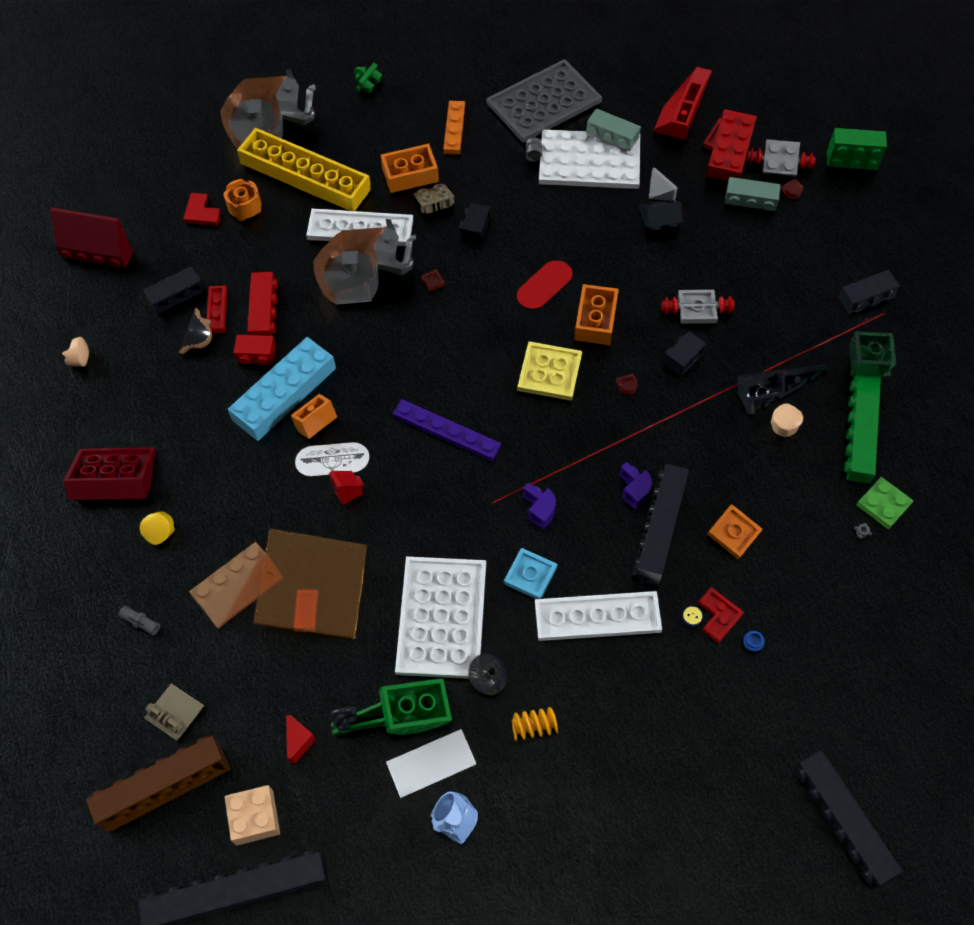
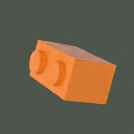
(314, 416)

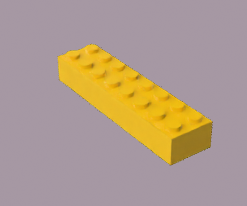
(304, 169)

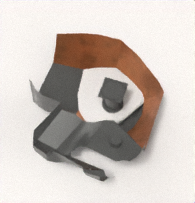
(264, 105)
(351, 262)

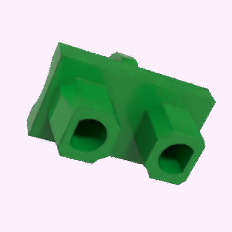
(365, 76)

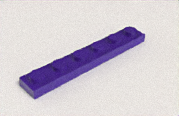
(447, 430)

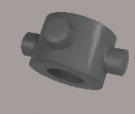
(862, 531)

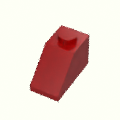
(346, 485)

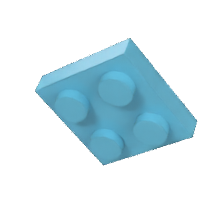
(530, 574)

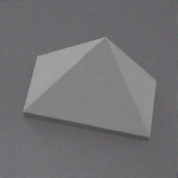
(661, 187)

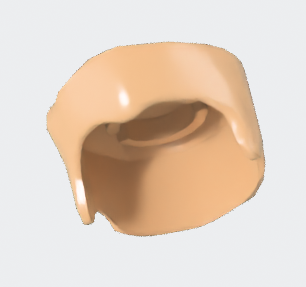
(77, 354)
(786, 420)

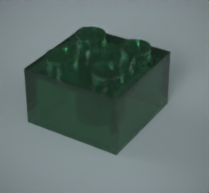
(872, 354)

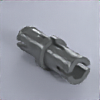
(139, 620)

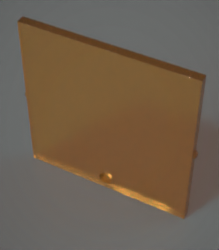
(311, 584)

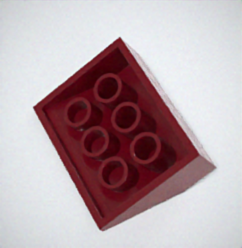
(90, 238)
(110, 474)

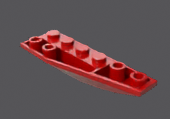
(682, 106)

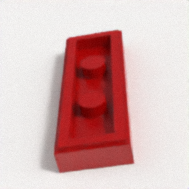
(217, 308)

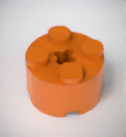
(242, 199)

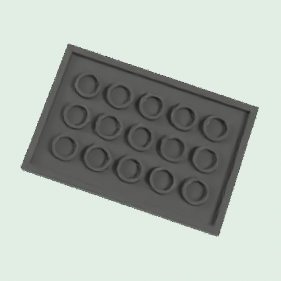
(544, 100)

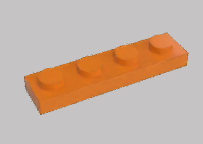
(454, 127)

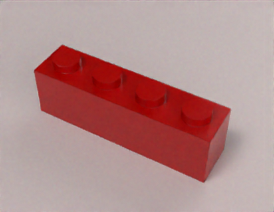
(262, 304)

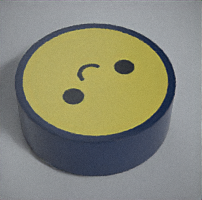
(692, 616)

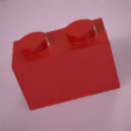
(254, 349)

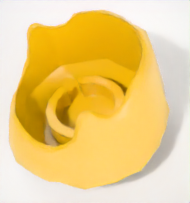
(157, 527)

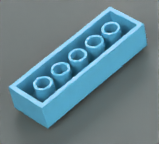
(282, 388)

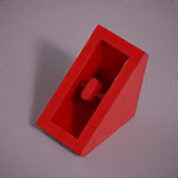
(298, 739)

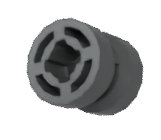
(533, 149)

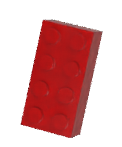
(731, 145)

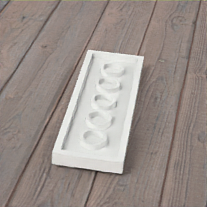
(327, 223)
(597, 616)

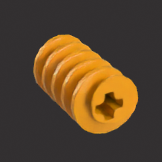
(534, 723)

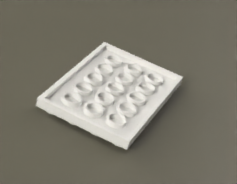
(585, 160)
(440, 617)

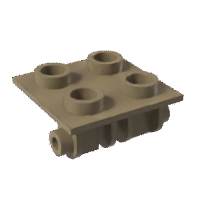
(437, 194)
(173, 712)

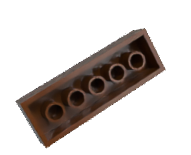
(157, 784)

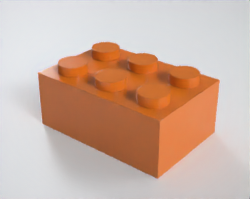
(409, 168)
(596, 314)

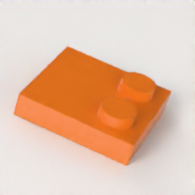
(734, 531)

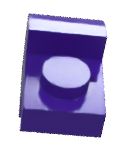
(639, 485)
(544, 505)

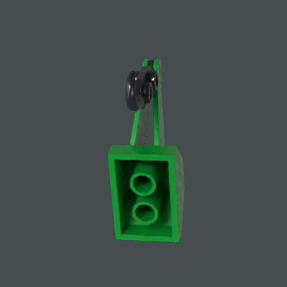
(405, 708)

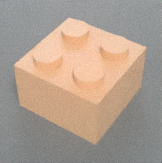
(252, 815)

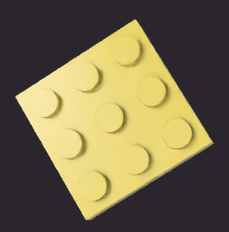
(549, 371)

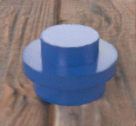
(753, 641)

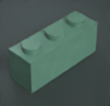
(613, 129)
(752, 194)

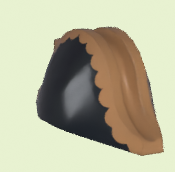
(197, 334)

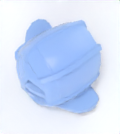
(454, 816)

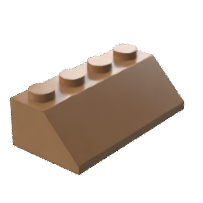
(231, 586)

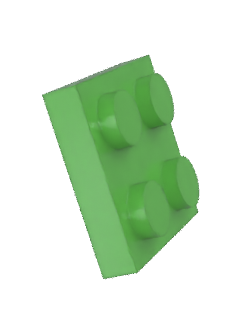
(884, 503)

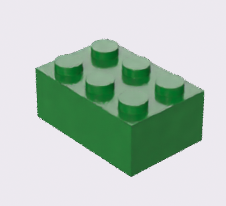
(856, 149)

